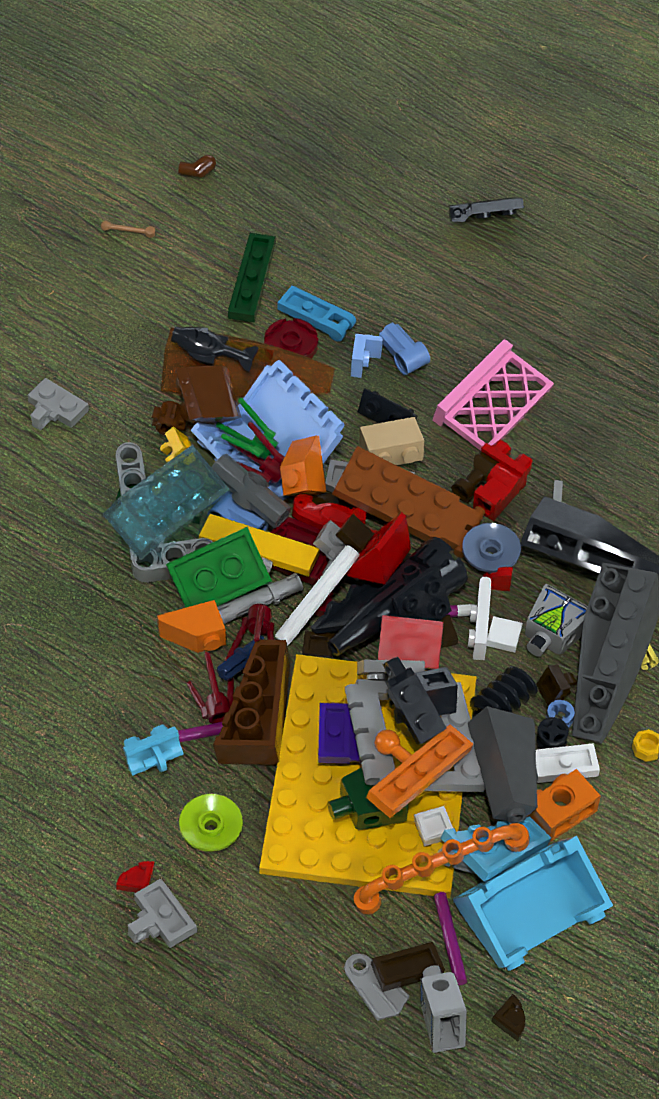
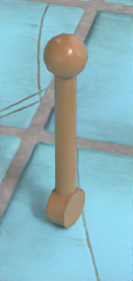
(149, 231)

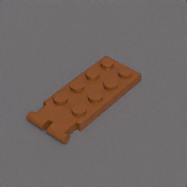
(389, 490)

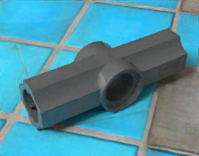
(251, 491)

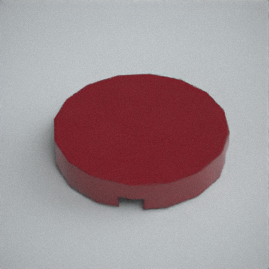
(293, 336)

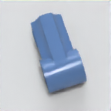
(407, 354)
(229, 509)

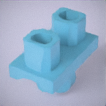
(153, 750)

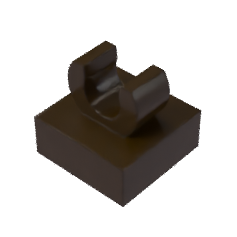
(555, 684)

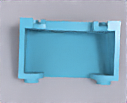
(534, 901)

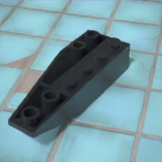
(582, 540)

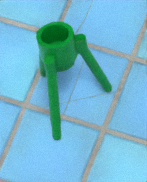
(254, 446)

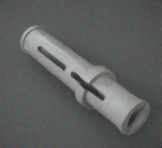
(269, 594)

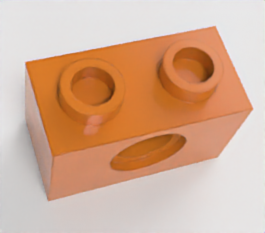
(580, 803)

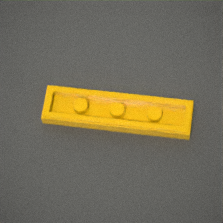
(280, 550)

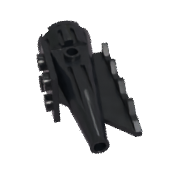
(413, 591)

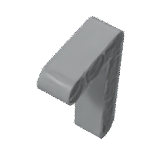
(133, 474)

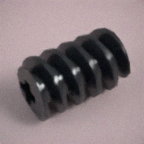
(505, 691)

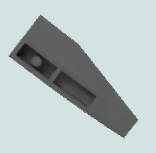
(613, 646)

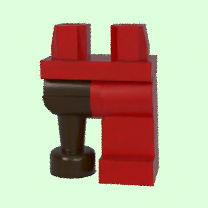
(502, 477)

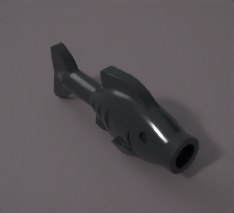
(206, 345)

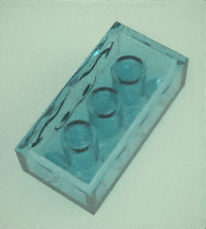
(166, 502)

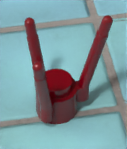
(271, 466)
(257, 623)
(217, 703)

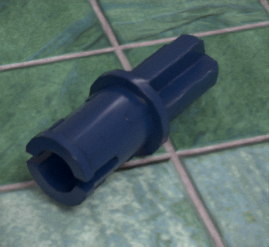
(236, 662)

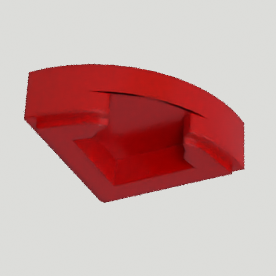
(500, 580)
(136, 877)

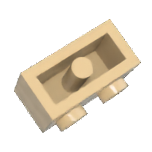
(394, 440)

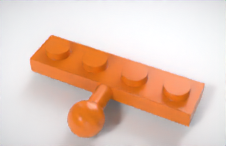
(416, 770)

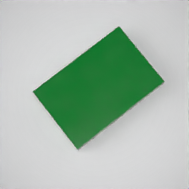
(219, 570)

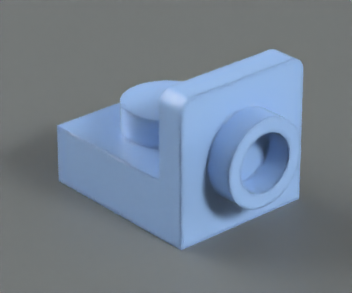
(364, 348)

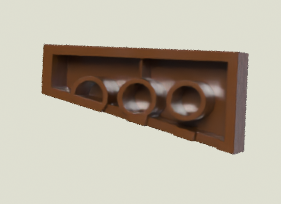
(257, 714)

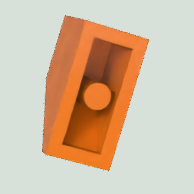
(303, 468)
(194, 627)

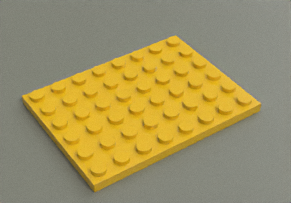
(300, 832)

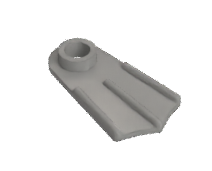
(380, 1003)

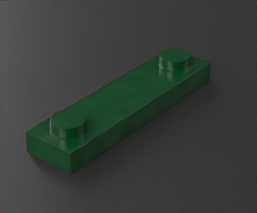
(251, 277)

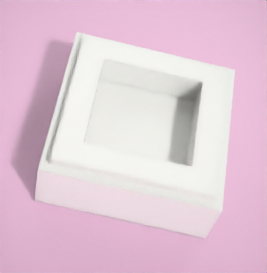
(504, 634)
(432, 824)

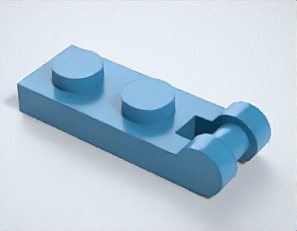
(316, 312)

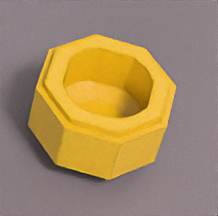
(646, 745)

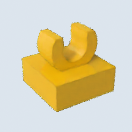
(177, 443)

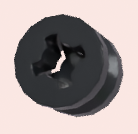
(553, 729)

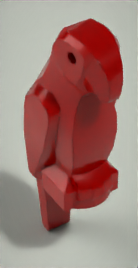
(318, 515)

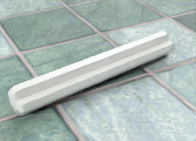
(317, 594)

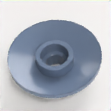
(491, 538)

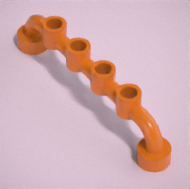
(514, 836)

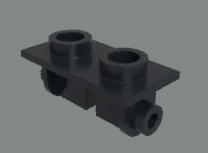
(382, 409)

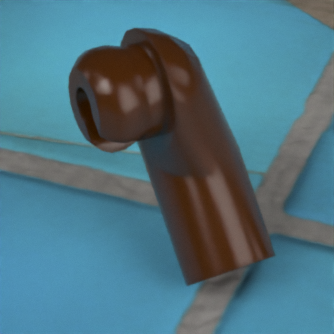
(199, 168)

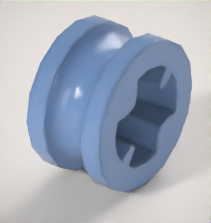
(561, 706)

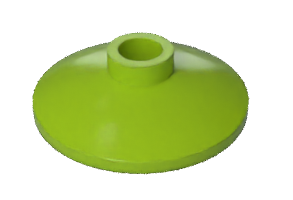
(207, 811)

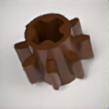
(168, 417)

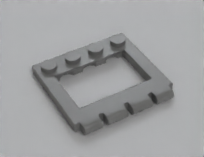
(368, 721)

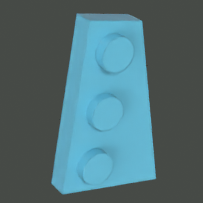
(499, 857)

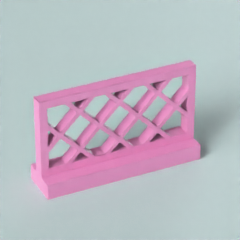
(472, 387)

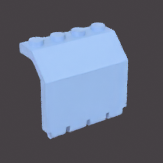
(286, 409)

